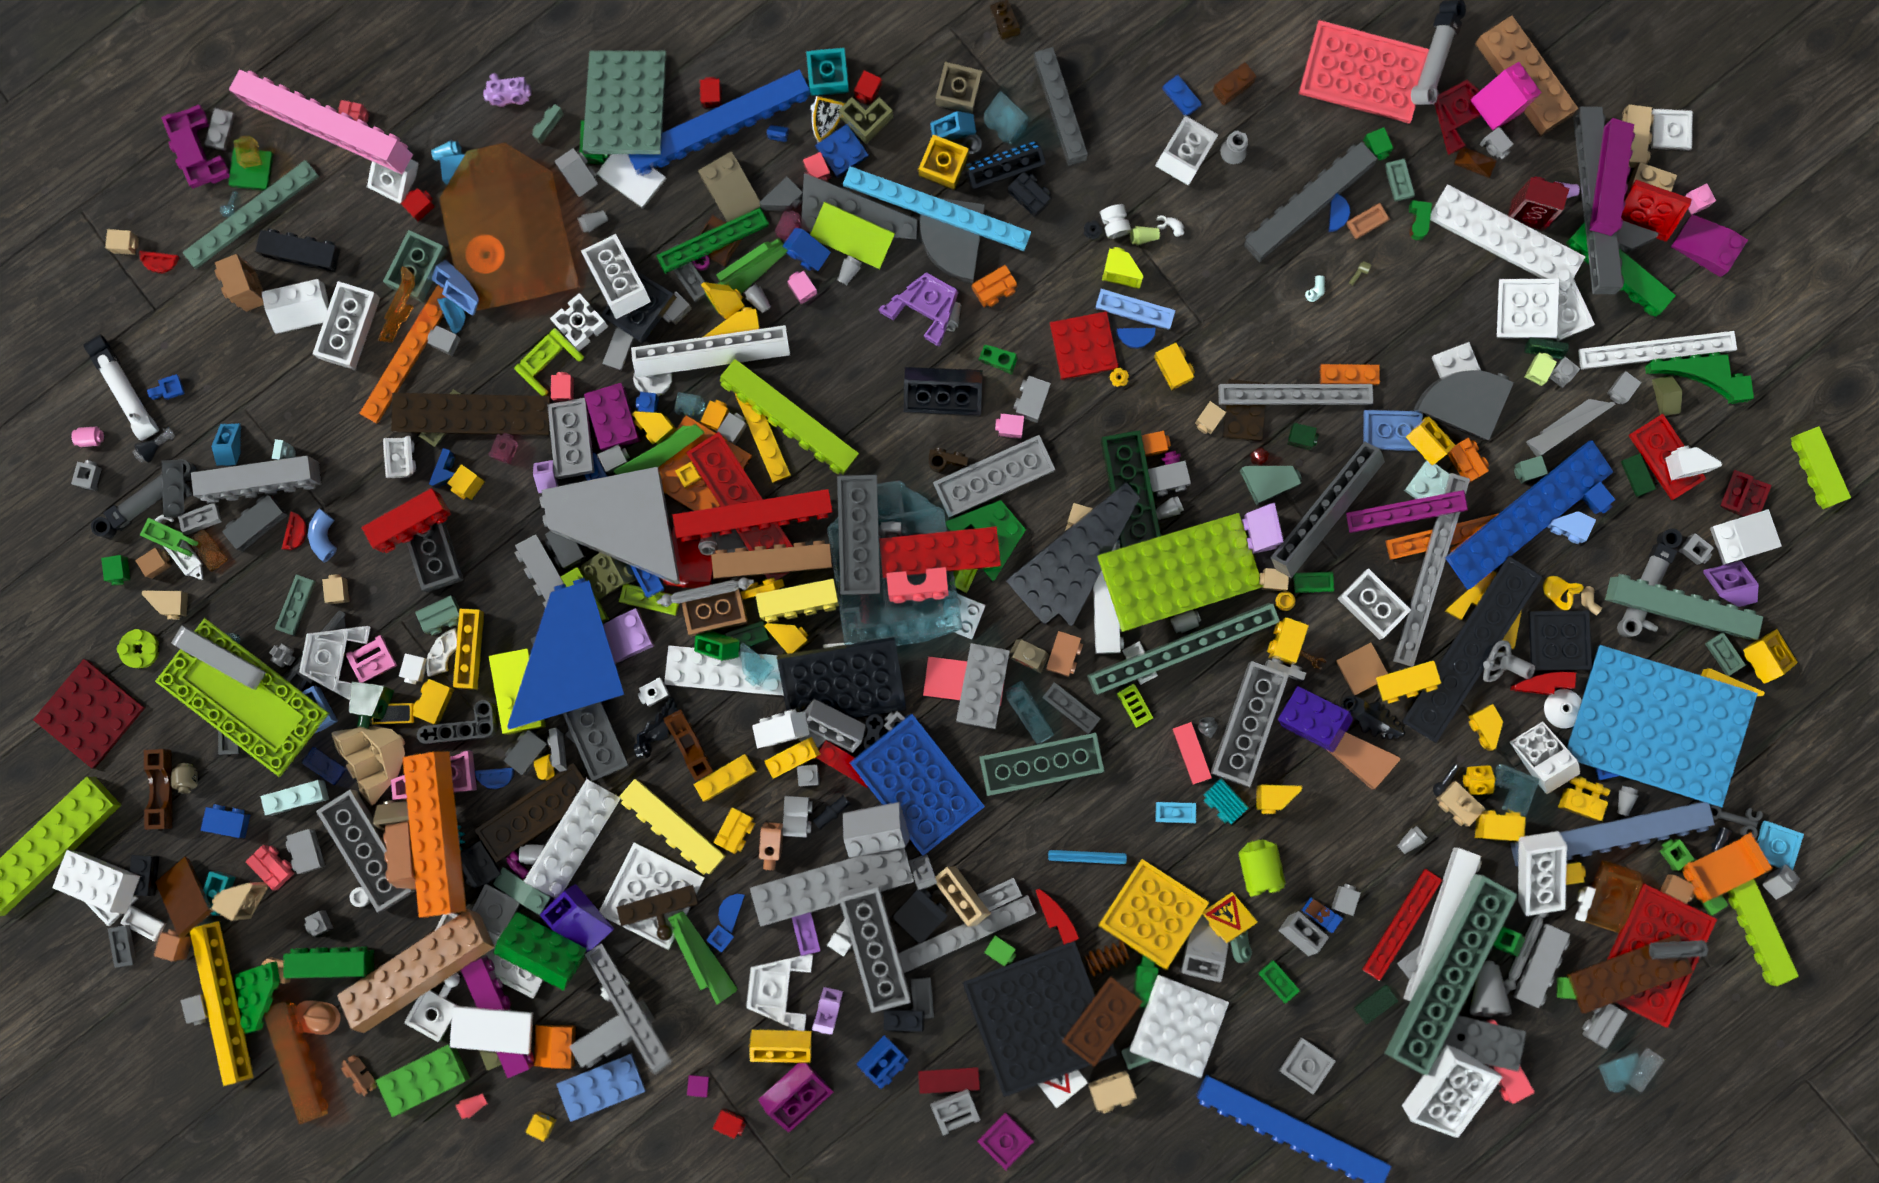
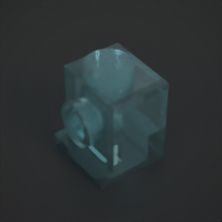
(689, 404)

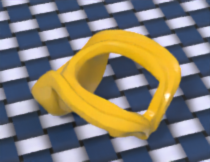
(1555, 587)

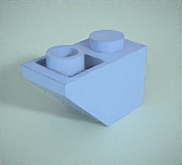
(1574, 526)

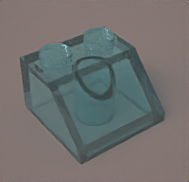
(1005, 118)

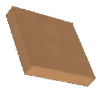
(1361, 668)

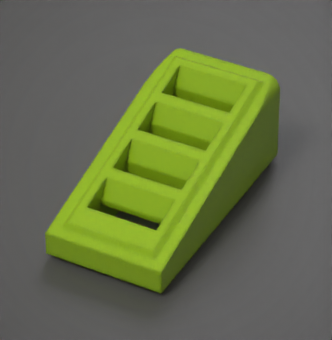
(1133, 688)

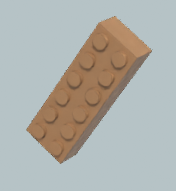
(1508, 45)

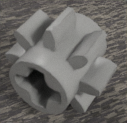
(282, 655)

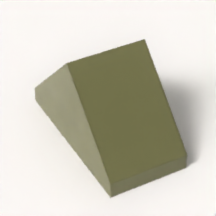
(1667, 395)

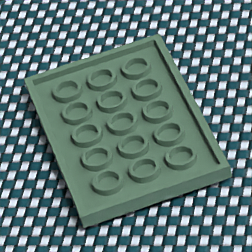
(624, 102)

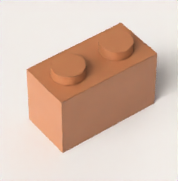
(1064, 653)
(172, 946)

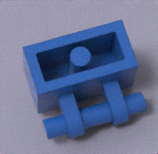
(882, 1062)

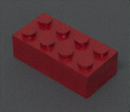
(1538, 203)

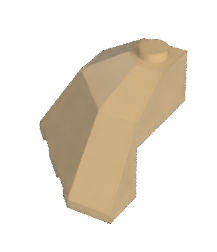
(372, 757)

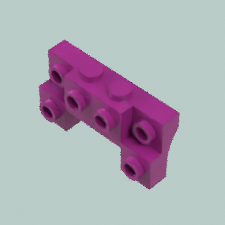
(187, 146)

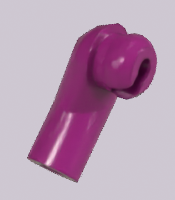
(513, 862)

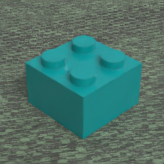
(827, 71)

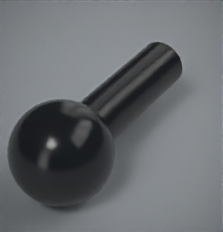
(1440, 787)

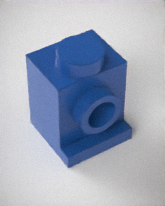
(647, 402)

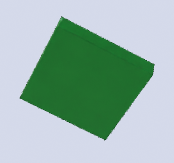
(251, 177)

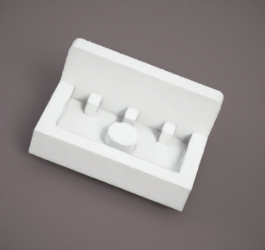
(399, 457)

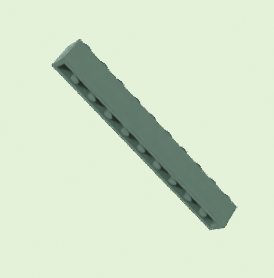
(1183, 648)

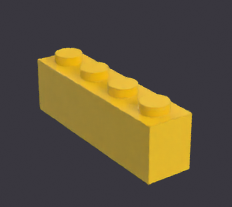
(468, 649)

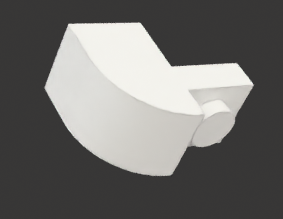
(841, 940)

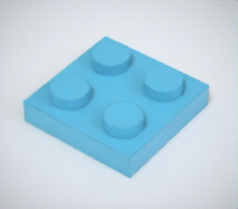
(1779, 844)

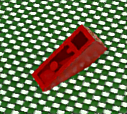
(840, 761)

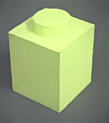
(1541, 368)

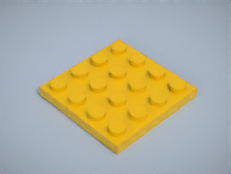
(1153, 914)

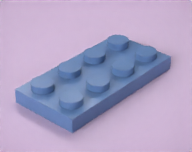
(601, 1087)

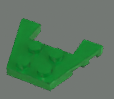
(993, 515)

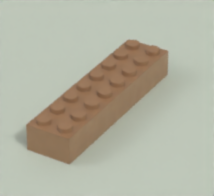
(415, 971)

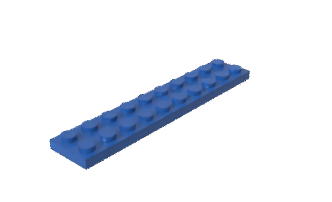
(1529, 515)

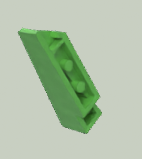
(751, 266)
(662, 451)
(700, 959)

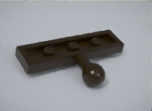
(656, 907)

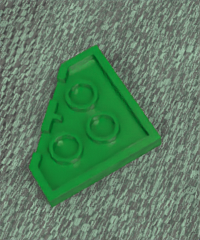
(254, 994)

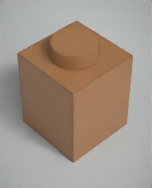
(154, 562)
(1678, 888)

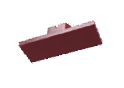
(948, 1080)

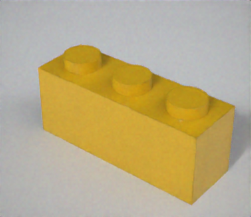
(1408, 682)
(725, 777)
(780, 1046)

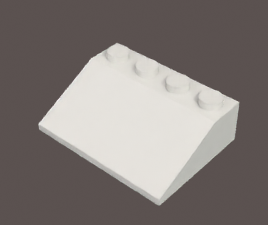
(1451, 1092)

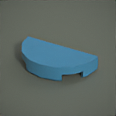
(453, 313)

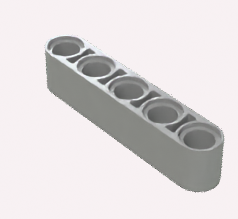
(218, 657)

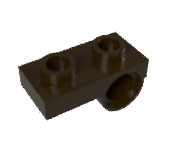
(1005, 20)
(956, 459)

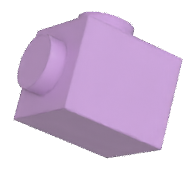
(544, 475)

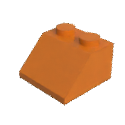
(553, 1045)

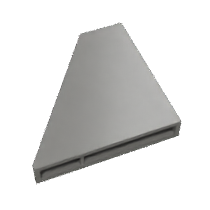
(617, 517)

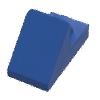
(441, 474)

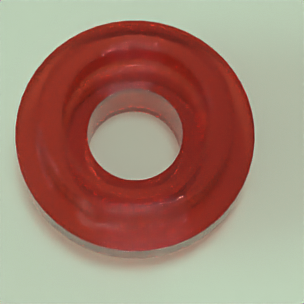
(1259, 456)

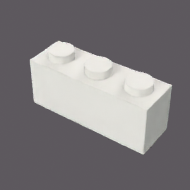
(780, 728)

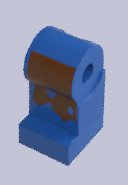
(1321, 915)

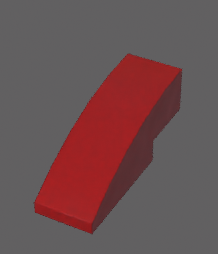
(1546, 683)
(1056, 917)

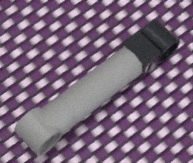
(1447, 25)
(1660, 558)

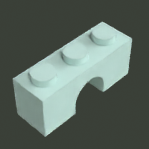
(294, 797)

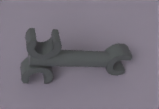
(1749, 822)

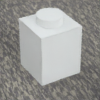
(413, 669)

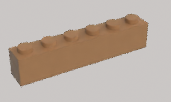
(771, 561)

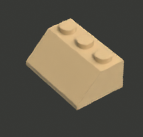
(239, 901)

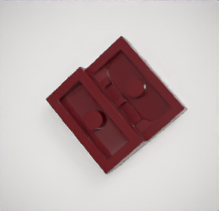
(1745, 494)

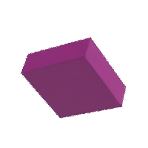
(698, 1086)

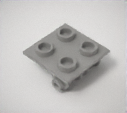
(970, 615)

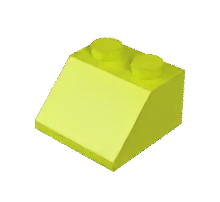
(1122, 269)

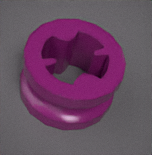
(698, 266)

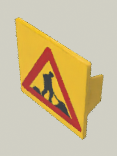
(1229, 917)

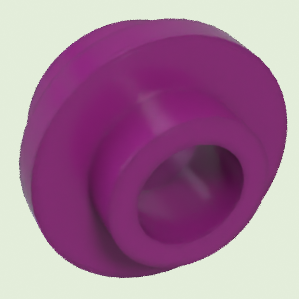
(1171, 457)

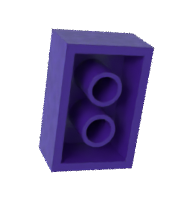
(1315, 719)

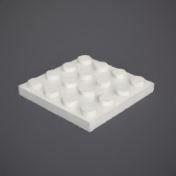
(642, 877)
(1179, 1026)

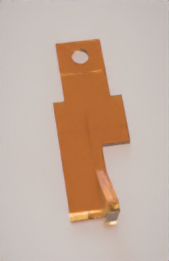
(398, 309)

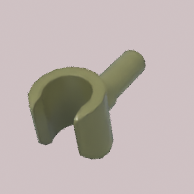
(1363, 267)

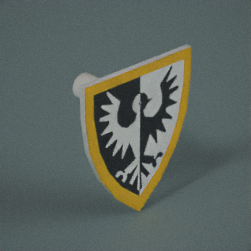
(825, 117)

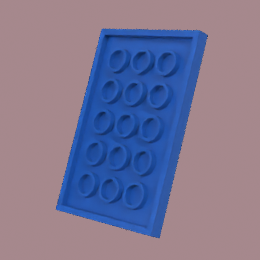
(915, 772)

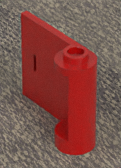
(693, 567)

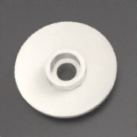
(1554, 708)

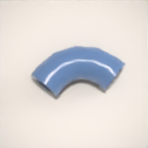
(318, 535)

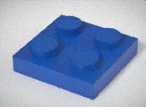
(842, 151)

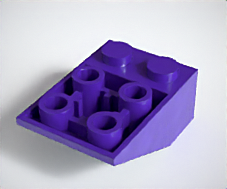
(577, 919)

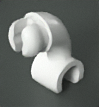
(1176, 225)

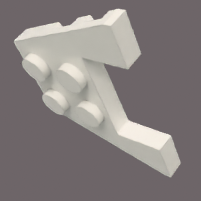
(324, 656)
(770, 987)

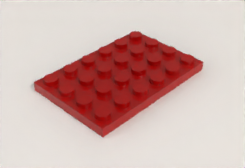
(1650, 920)

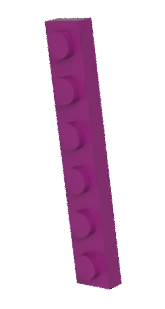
(1407, 511)

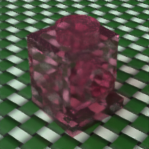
(787, 224)
(504, 455)

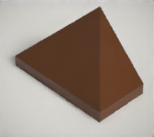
(1475, 162)

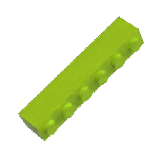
(1762, 934)

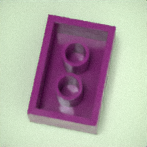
(612, 417)

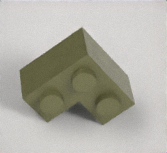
(866, 122)

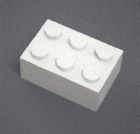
(1374, 604)

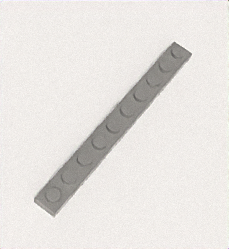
(1428, 578)

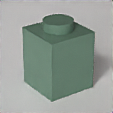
(1530, 469)

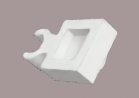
(1585, 899)

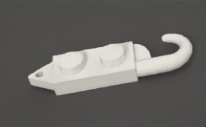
(189, 565)

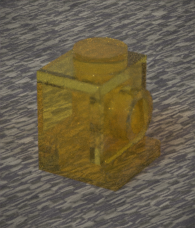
(246, 159)

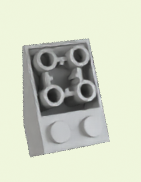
(1204, 952)

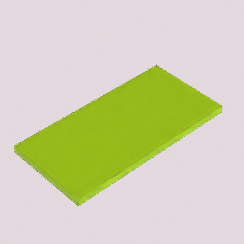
(264, 722)

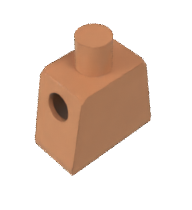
(770, 837)

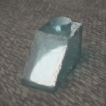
(754, 666)
(1619, 1072)

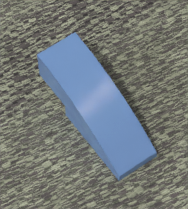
(456, 287)

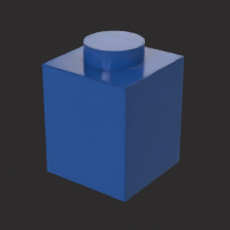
(1598, 499)

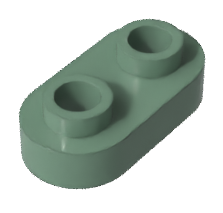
(1241, 948)

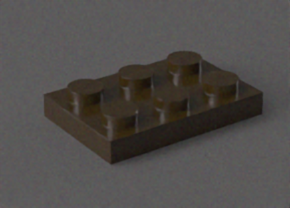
(1244, 421)

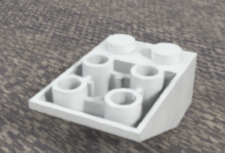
(1546, 757)

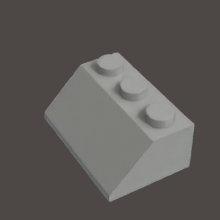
(875, 829)

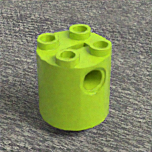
(1261, 867)

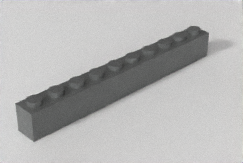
(1602, 248)

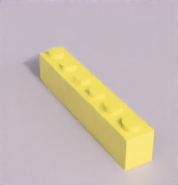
(672, 826)

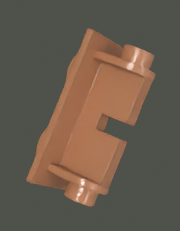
(353, 1070)

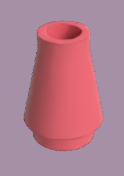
(470, 1106)

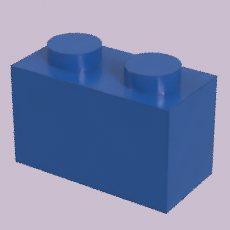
(806, 249)
(225, 822)

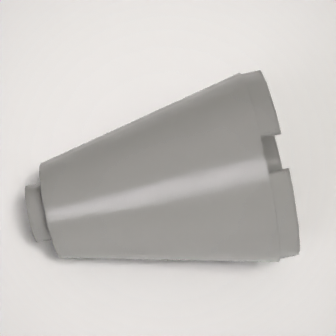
(1489, 993)

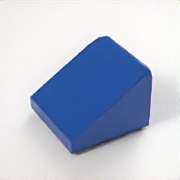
(777, 133)

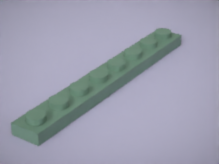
(250, 214)

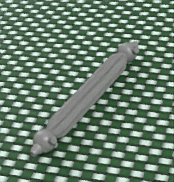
(706, 591)
(1520, 961)

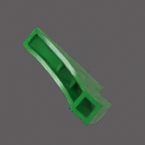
(1709, 371)

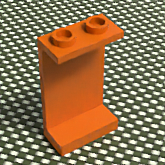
(1726, 868)

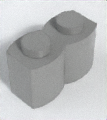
(796, 816)

